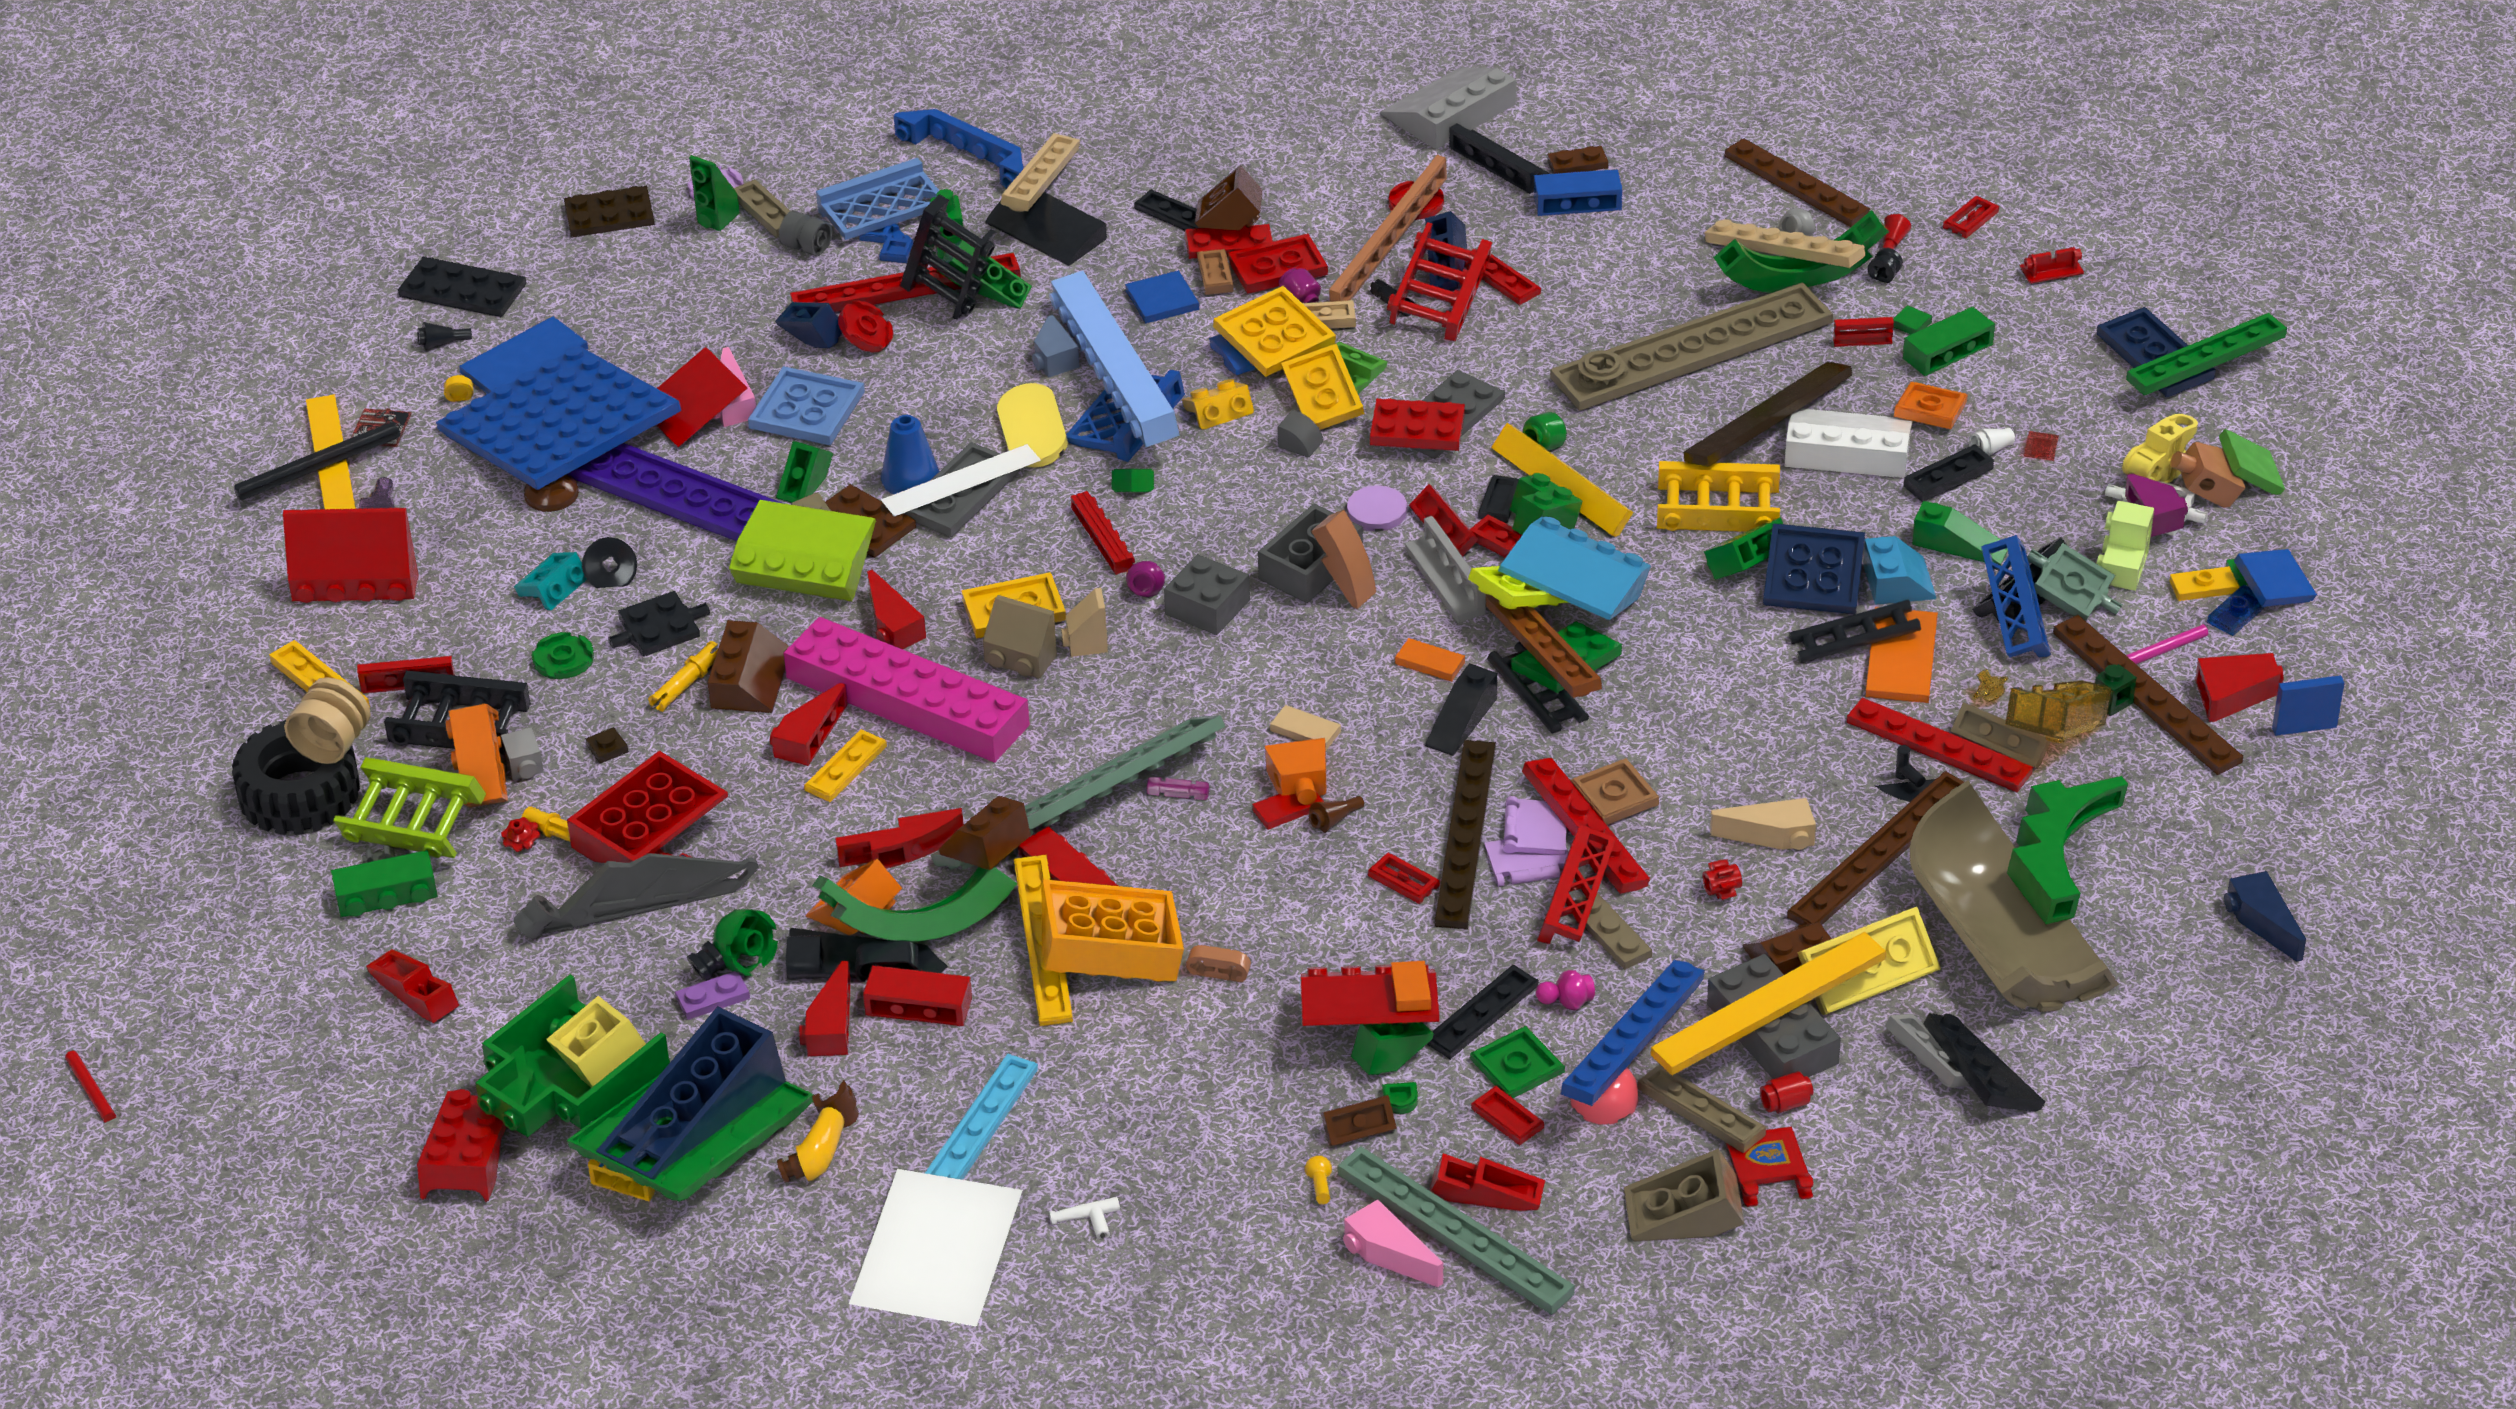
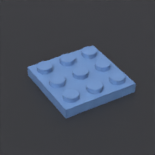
(806, 405)

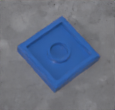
(1162, 296)
(2275, 577)
(2308, 705)

